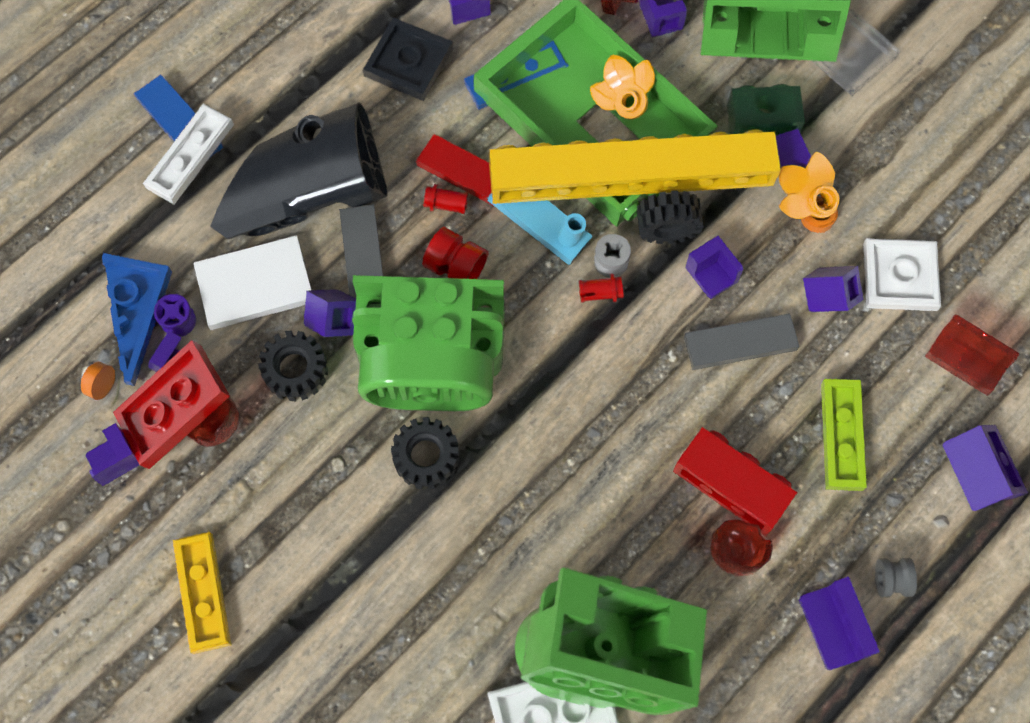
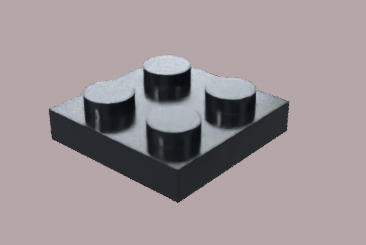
(408, 59)

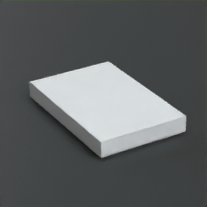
(252, 282)
(526, 705)

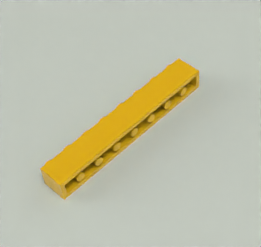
(633, 166)

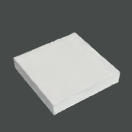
(901, 274)

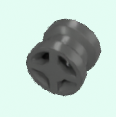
(895, 577)

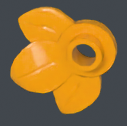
(620, 83)
(805, 184)

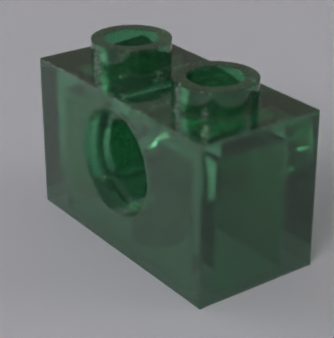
(780, 100)

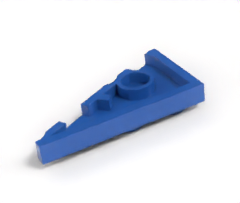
(133, 292)

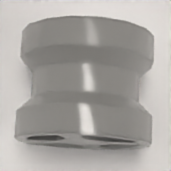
(611, 263)

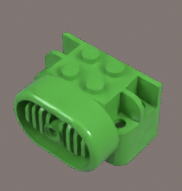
(774, 28)
(428, 341)
(612, 645)

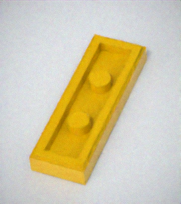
(201, 593)

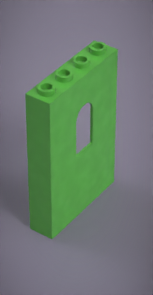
(553, 103)

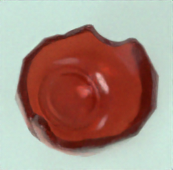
(217, 426)
(740, 548)

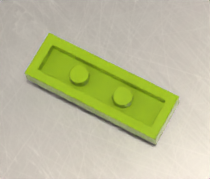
(843, 435)

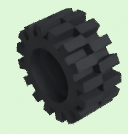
(669, 217)
(287, 346)
(425, 431)

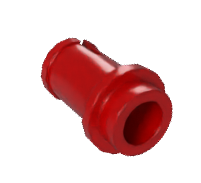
(445, 199)
(601, 289)

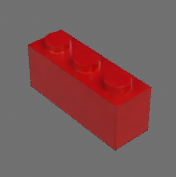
(735, 480)

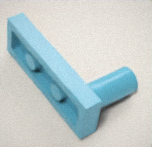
(550, 226)

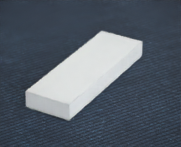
(188, 154)

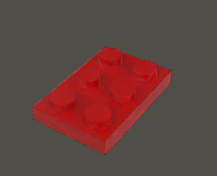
(171, 404)

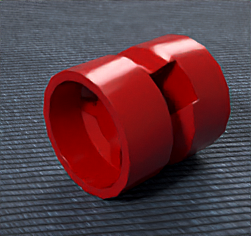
(451, 256)

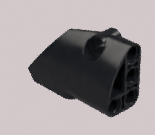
(302, 174)

